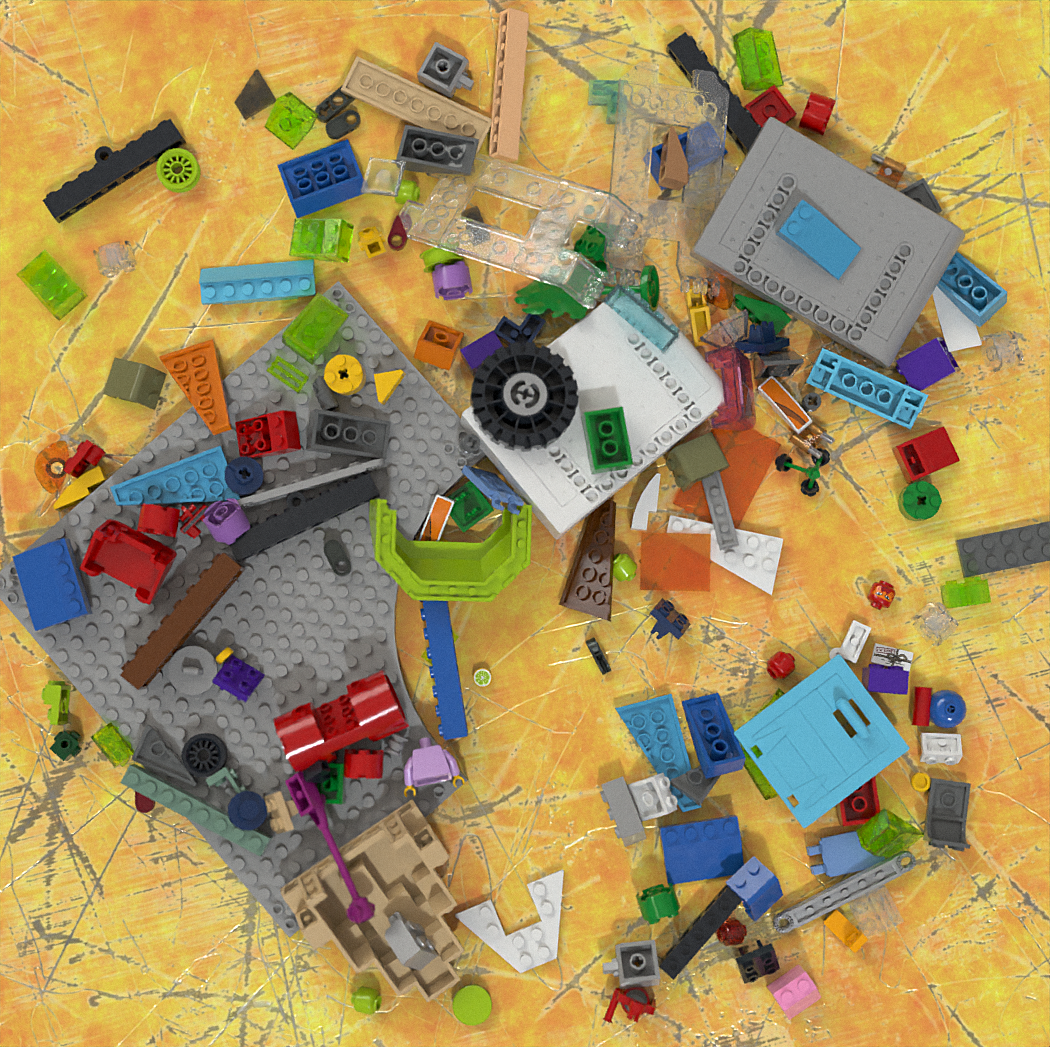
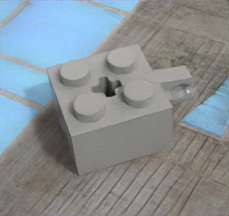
(446, 81)
(409, 942)
(623, 965)

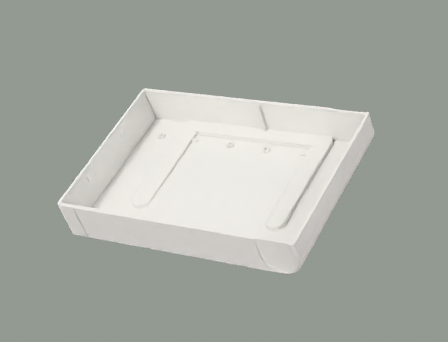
(613, 368)

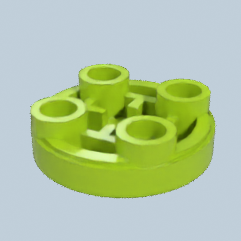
(472, 1004)

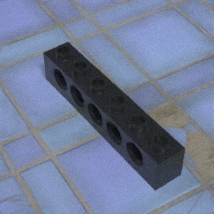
(699, 932)

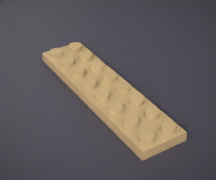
(412, 102)

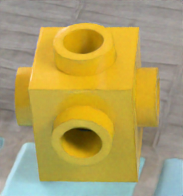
(371, 241)

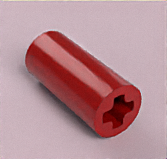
(921, 706)

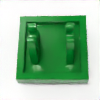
(591, 244)
(469, 506)

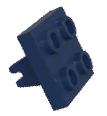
(762, 340)
(668, 620)

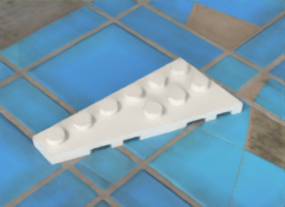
(752, 560)

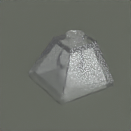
(383, 177)
(728, 331)

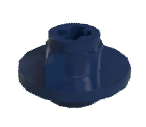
(243, 475)
(247, 810)

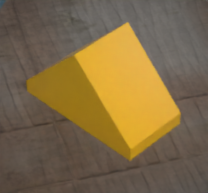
(387, 383)

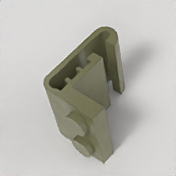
(135, 383)
(696, 461)

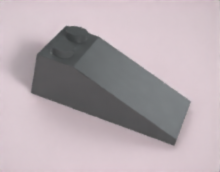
(436, 151)
(777, 364)
(347, 434)

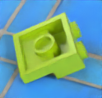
(58, 696)

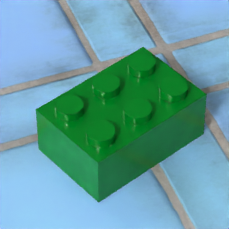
(607, 440)

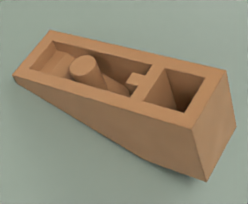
(673, 162)

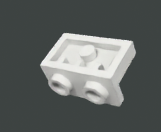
(941, 748)

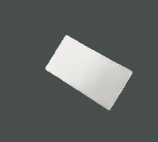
(956, 327)

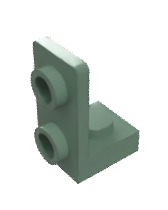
(219, 778)

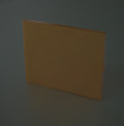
(675, 561)

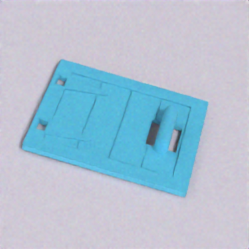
(809, 749)

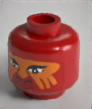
(881, 595)

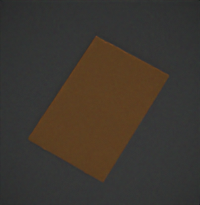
(749, 461)

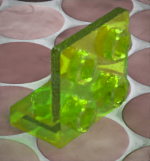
(113, 745)

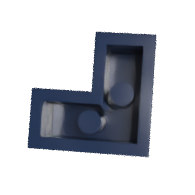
(528, 331)

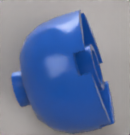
(939, 709)

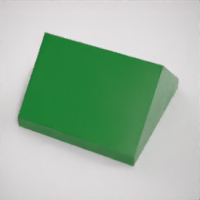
(335, 787)

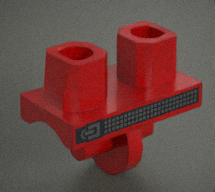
(189, 526)

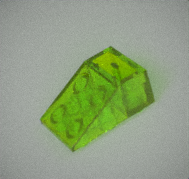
(322, 239)
(887, 834)

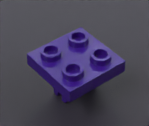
(238, 678)

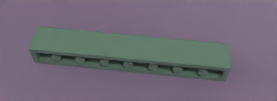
(194, 808)

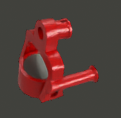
(633, 1001)

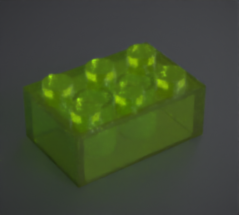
(52, 285)

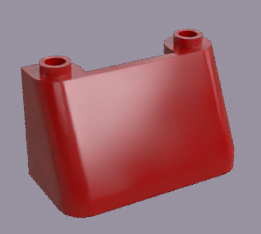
(129, 558)

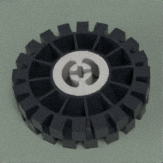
(515, 424)

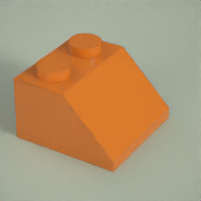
(438, 345)

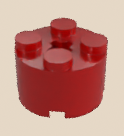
(817, 113)
(158, 520)
(363, 763)

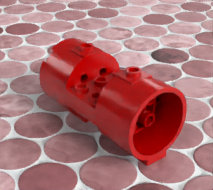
(316, 733)

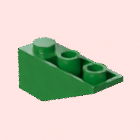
(761, 311)

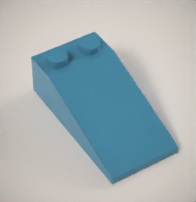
(818, 239)
(971, 290)

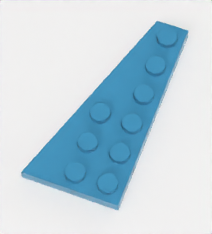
(661, 739)

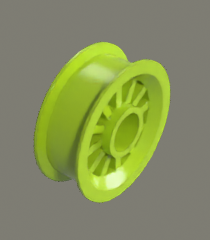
(161, 170)
(438, 256)

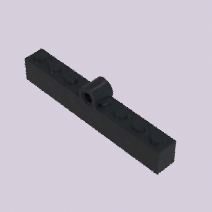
(114, 171)
(305, 516)

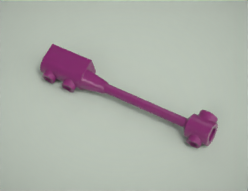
(312, 803)

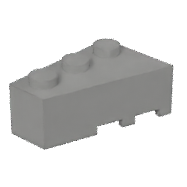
(623, 811)

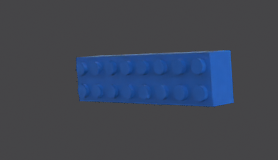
(444, 669)

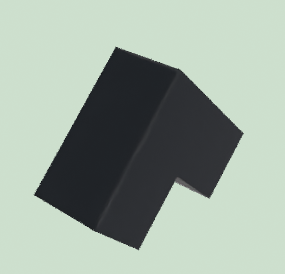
(317, 772)

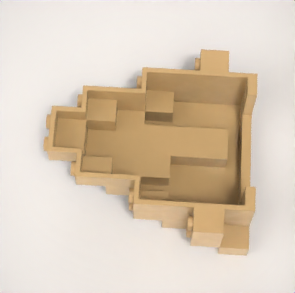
(396, 872)

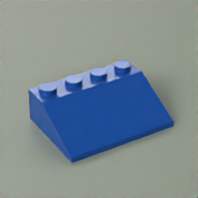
(322, 178)
(52, 584)
(701, 849)

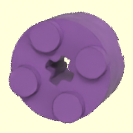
(452, 281)
(226, 520)

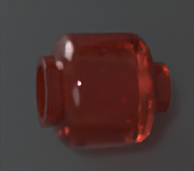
(731, 933)

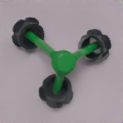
(810, 485)

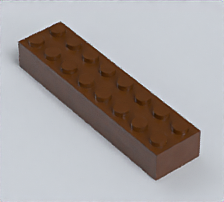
(182, 621)

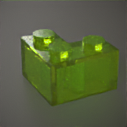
(970, 593)

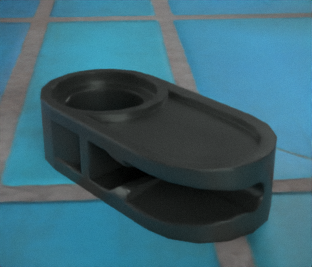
(339, 127)
(335, 553)
(598, 656)

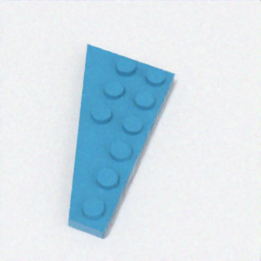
(185, 481)

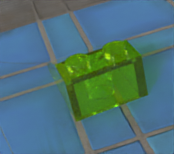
(314, 328)

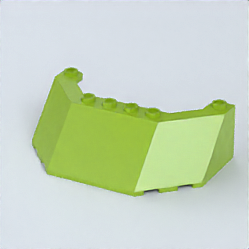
(452, 568)

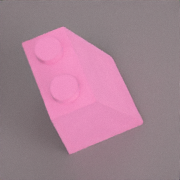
(794, 991)

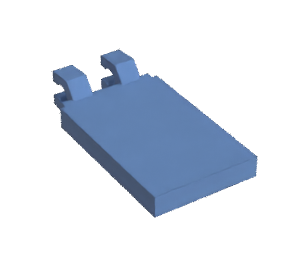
(493, 488)
(841, 855)

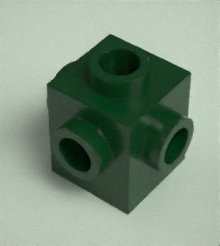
(67, 744)

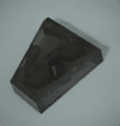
(254, 96)

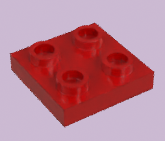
(86, 454)

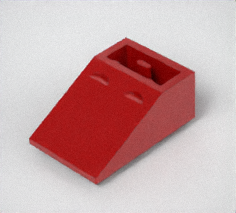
(268, 435)
(925, 454)

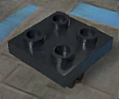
(757, 963)

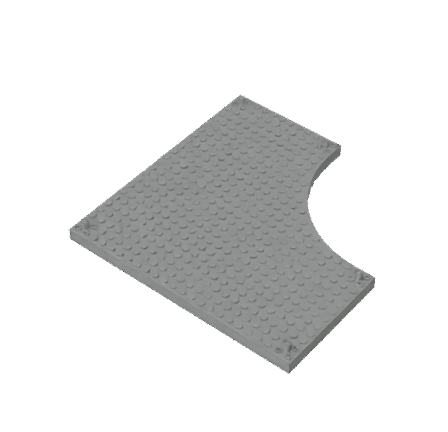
(283, 612)

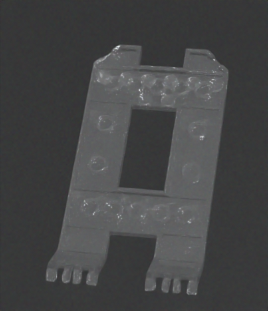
(704, 113)
(541, 250)

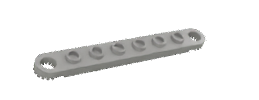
(317, 480)
(844, 891)

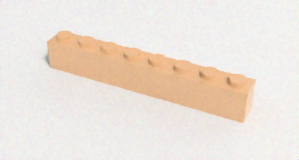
(509, 85)

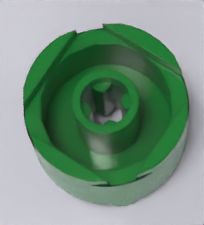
(909, 497)
(658, 903)

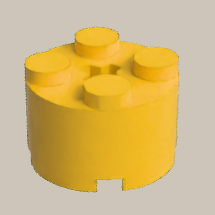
(335, 380)

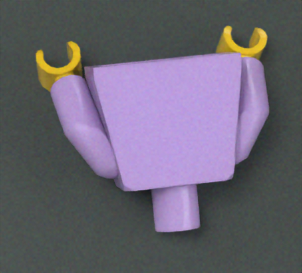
(430, 766)

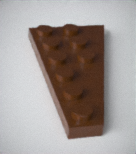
(592, 571)

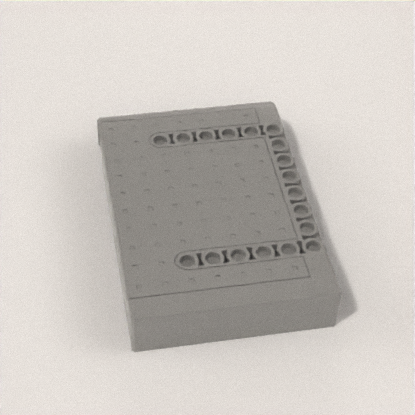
(886, 282)

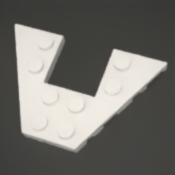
(531, 944)

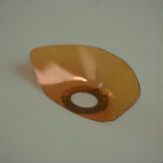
(725, 295)
(53, 453)

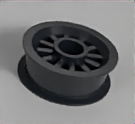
(187, 751)

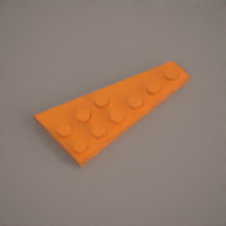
(200, 379)

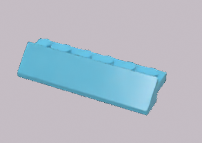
(257, 282)
(866, 388)

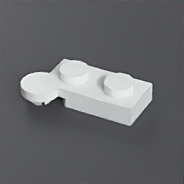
(852, 643)

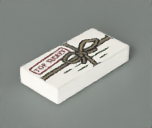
(891, 656)

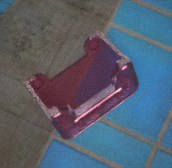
(738, 392)

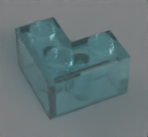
(604, 94)

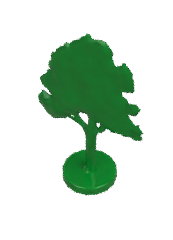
(542, 295)

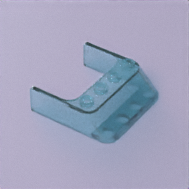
(643, 319)

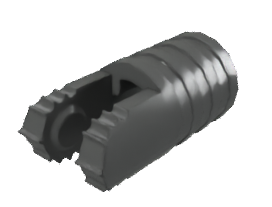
(324, 394)

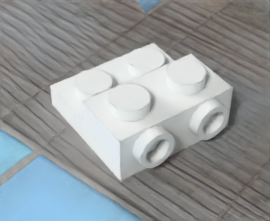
(652, 797)

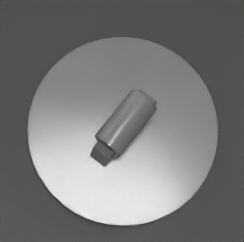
(192, 670)

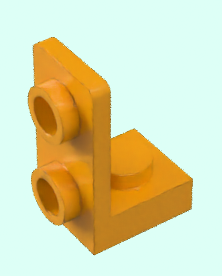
(845, 931)

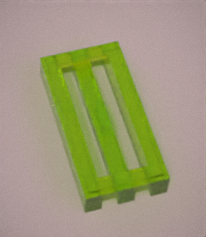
(275, 365)

